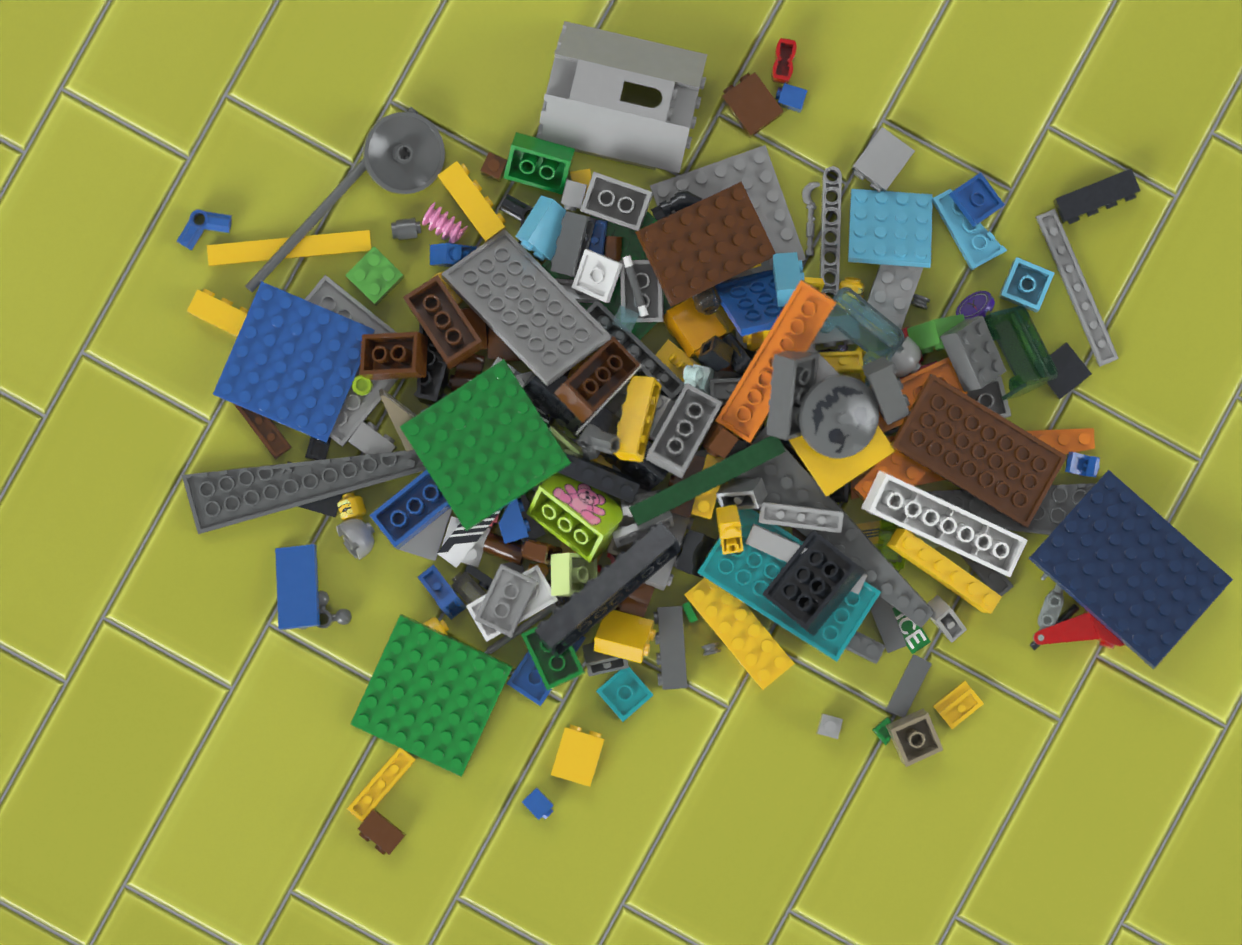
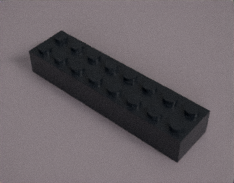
(605, 420)
(608, 589)

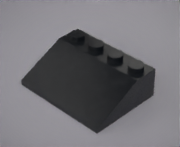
(813, 583)

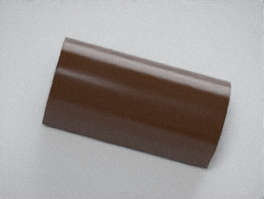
(613, 248)
(510, 551)

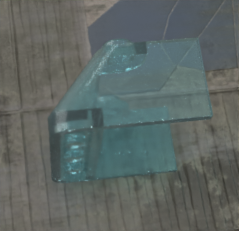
(864, 326)

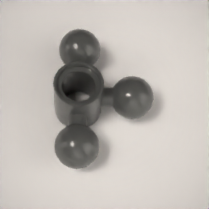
(342, 616)

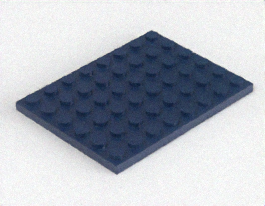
(1130, 569)

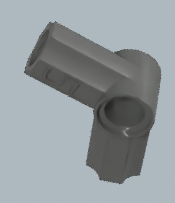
(594, 441)

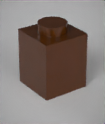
(494, 167)

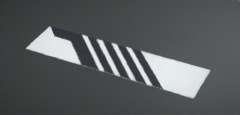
(462, 541)

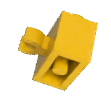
(674, 358)

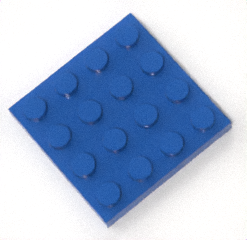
(750, 302)

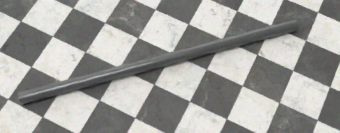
(309, 223)

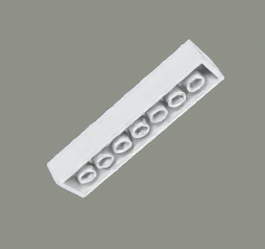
(944, 523)

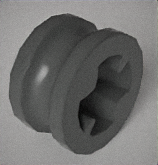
(920, 301)
(711, 648)

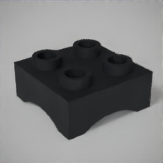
(694, 552)

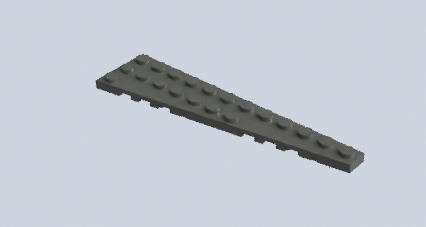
(253, 492)

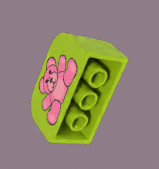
(576, 514)

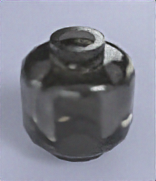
(707, 301)

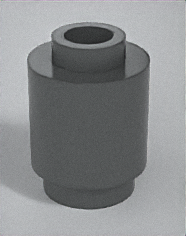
(406, 229)

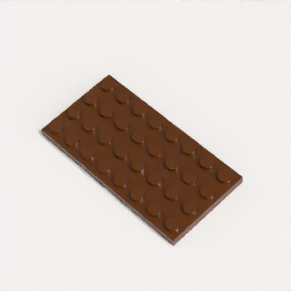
(978, 450)

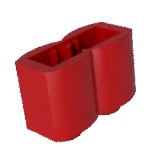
(784, 57)

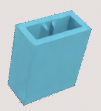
(542, 228)

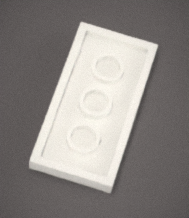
(539, 600)

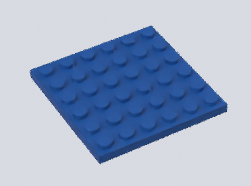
(293, 362)

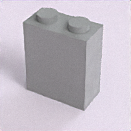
(882, 160)

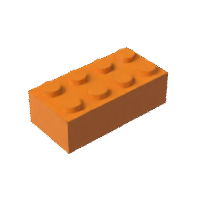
(895, 465)

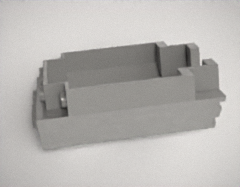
(585, 92)

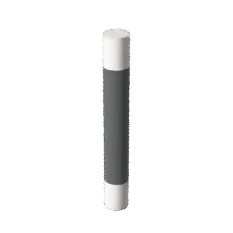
(635, 286)

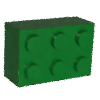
(539, 163)
(552, 670)

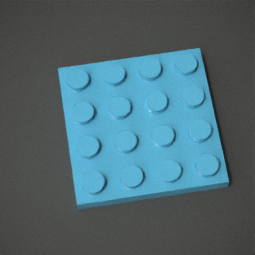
(890, 228)

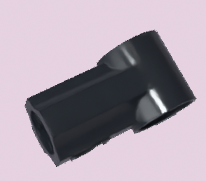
(515, 209)
(741, 356)

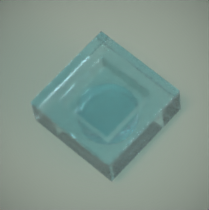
(625, 318)

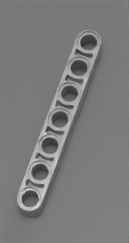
(830, 227)

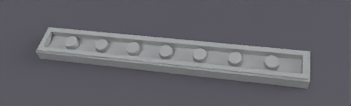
(1077, 287)

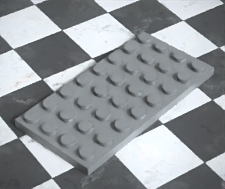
(526, 307)

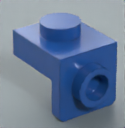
(1082, 464)

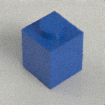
(791, 97)
(538, 804)

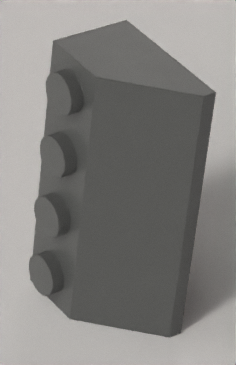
(791, 379)

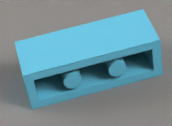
(787, 275)

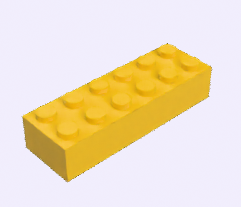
(740, 632)

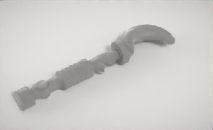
(810, 206)

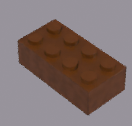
(443, 322)
(597, 379)

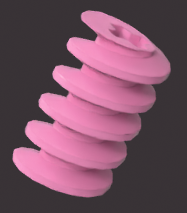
(443, 224)

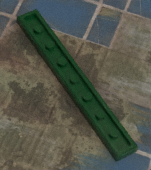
(706, 479)

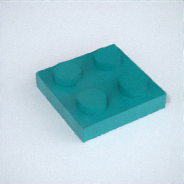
(624, 693)

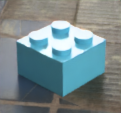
(1026, 285)

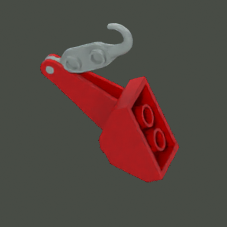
(1077, 628)

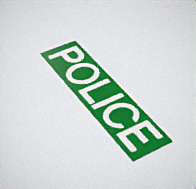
(913, 634)

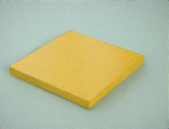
(836, 472)

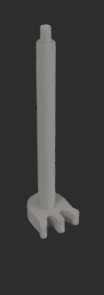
(521, 628)

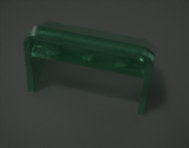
(1022, 350)

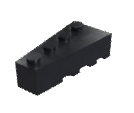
(431, 388)

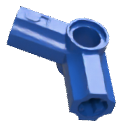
(213, 222)

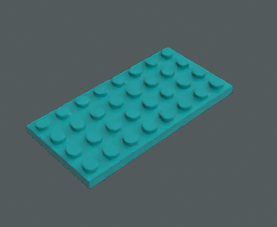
(752, 571)

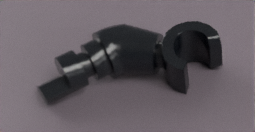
(678, 202)

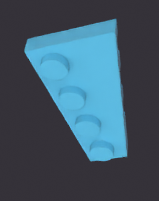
(975, 242)

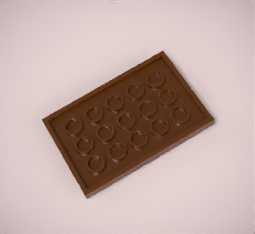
(705, 243)

